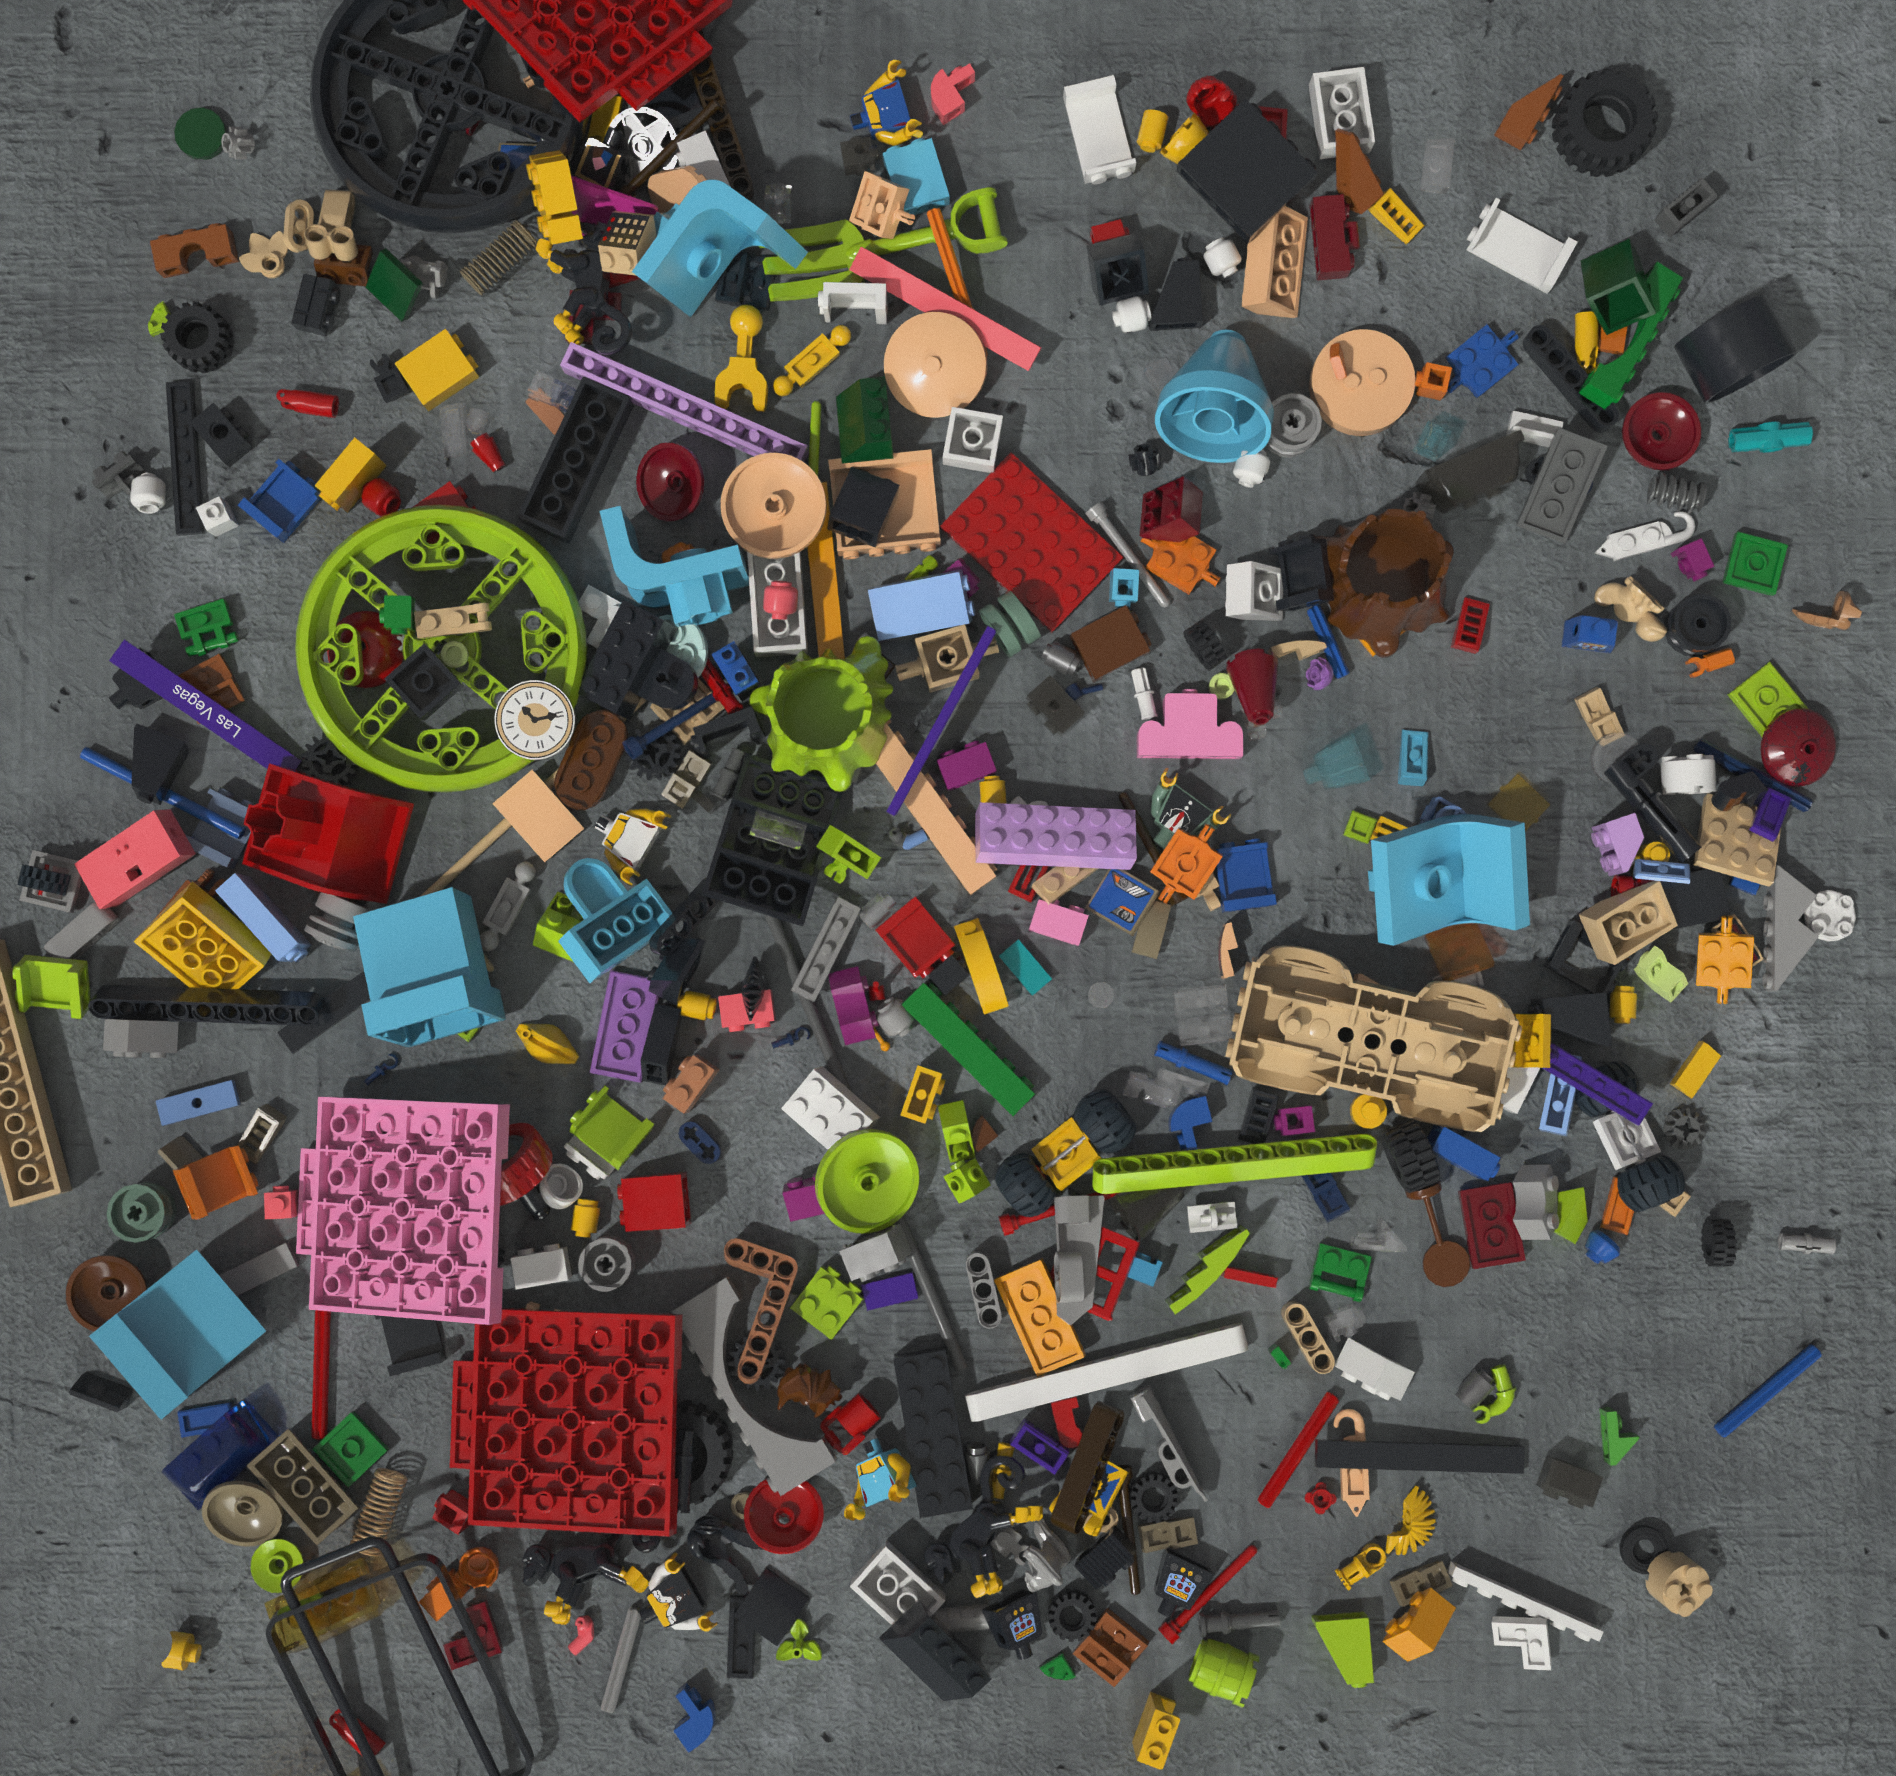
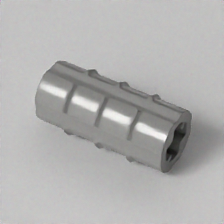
(962, 1618)

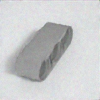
(81, 933)
(983, 1302)

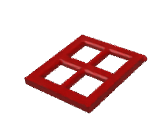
(1117, 1278)

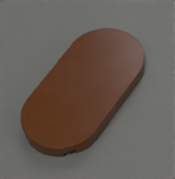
(591, 759)

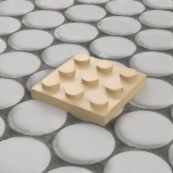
(1731, 847)

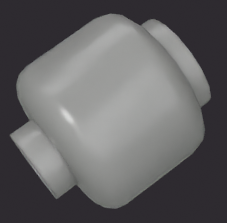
(894, 1017)

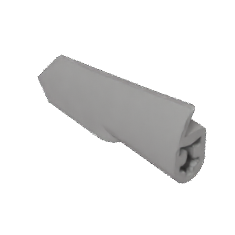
(1075, 1262)
(1148, 1408)

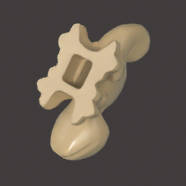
(1633, 604)

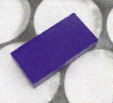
(1770, 814)
(889, 1291)

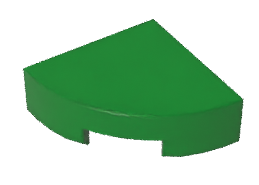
(1279, 1356)
(1058, 1668)

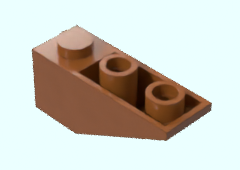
(1524, 114)
(1354, 174)

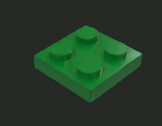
(1755, 563)
(350, 1449)

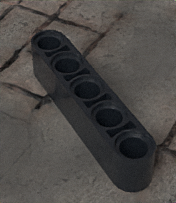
(1557, 373)

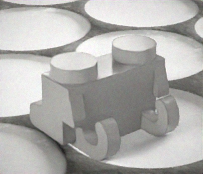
(430, 273)

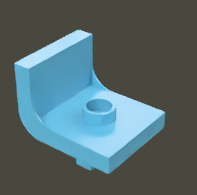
(701, 240)
(691, 583)
(1449, 875)

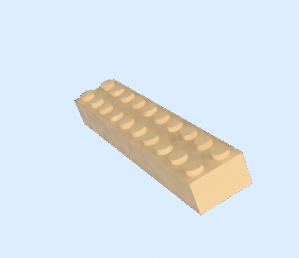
(29, 1142)

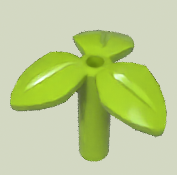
(795, 1649)

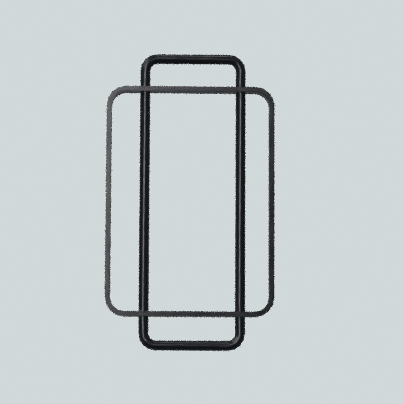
(396, 1569)

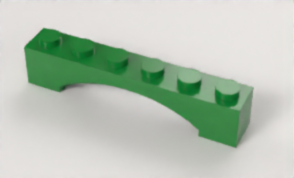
(1606, 381)

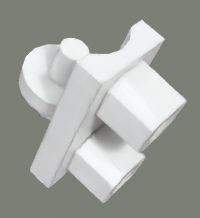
(1212, 1217)

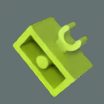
(847, 854)

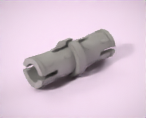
(1806, 1243)

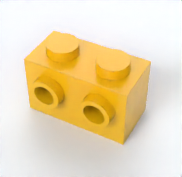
(921, 1094)

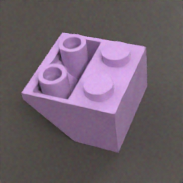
(1618, 843)

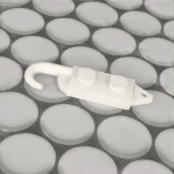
(1645, 538)

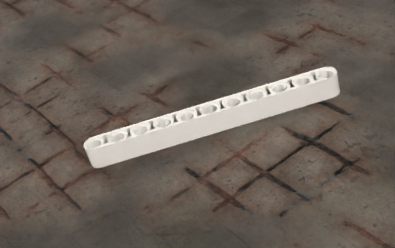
(1106, 1372)

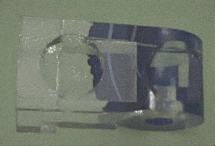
(551, 391)

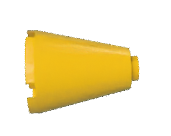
(1185, 139)

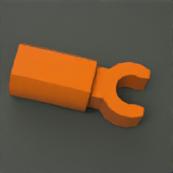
(1712, 661)

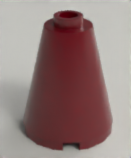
(1255, 682)

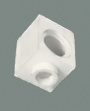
(217, 516)

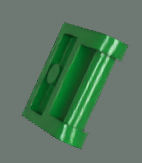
(1342, 1263)

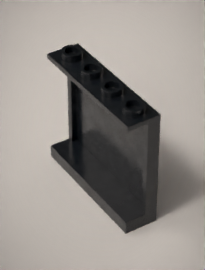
(1246, 170)

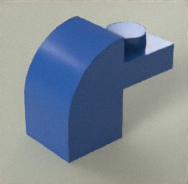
(1185, 1116)
(700, 1719)

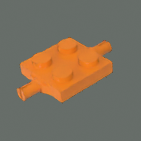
(1181, 562)
(1186, 863)

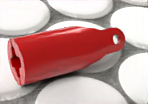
(310, 402)
(374, 1740)

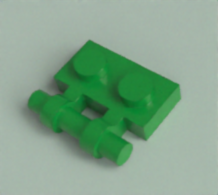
(205, 619)

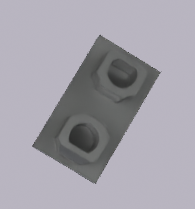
(119, 476)

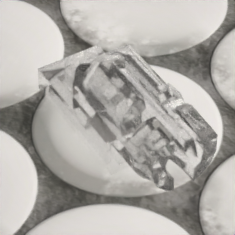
(1164, 1088)

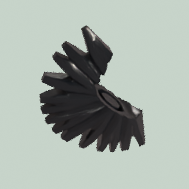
(752, 988)

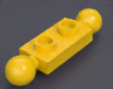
(812, 360)

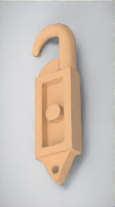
(1354, 1481)

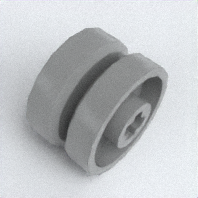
(1304, 417)

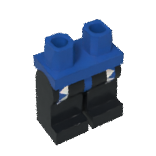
(737, 670)

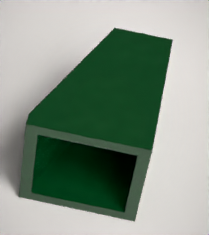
(1617, 287)

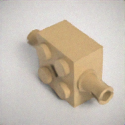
(931, 650)

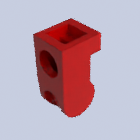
(1067, 1429)

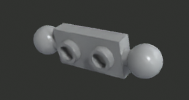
(507, 905)

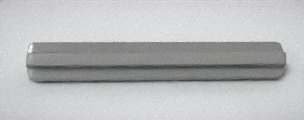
(621, 1660)

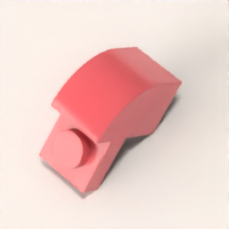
(944, 92)

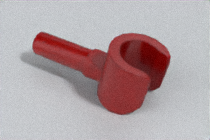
(876, 992)

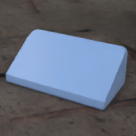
(1661, 871)

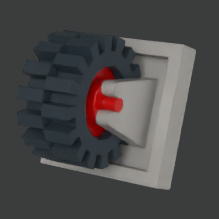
(50, 881)

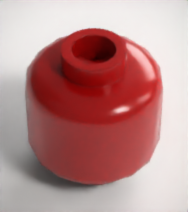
(380, 497)

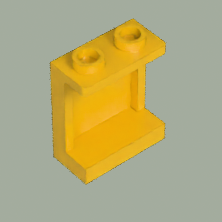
(1155, 1731)

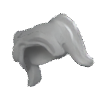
(1048, 1561)

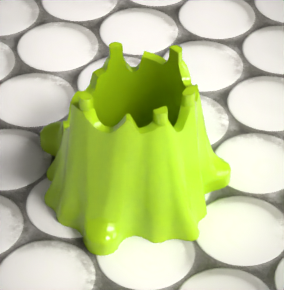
(827, 712)

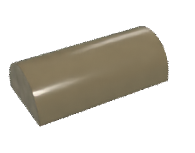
(303, 1486)

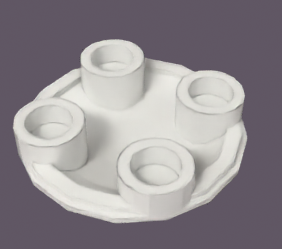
(1831, 915)

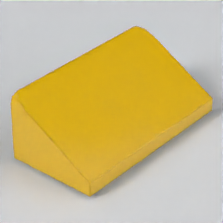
(1695, 1069)

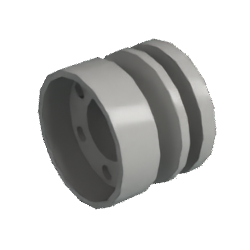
(336, 922)

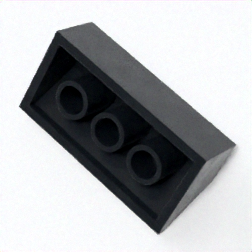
(935, 1655)

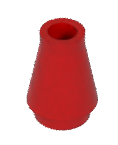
(488, 452)

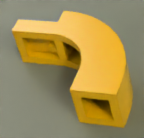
(981, 966)

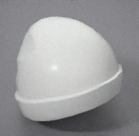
(560, 1186)

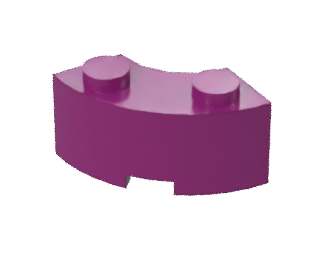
(852, 1006)

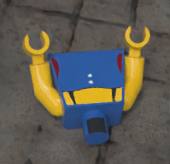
(886, 110)

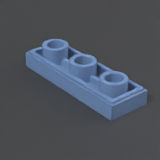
(184, 1105)

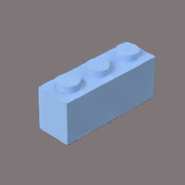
(1558, 1106)

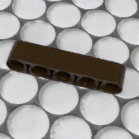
(1087, 1467)

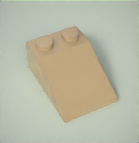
(1628, 922)

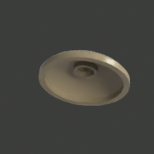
(242, 1513)

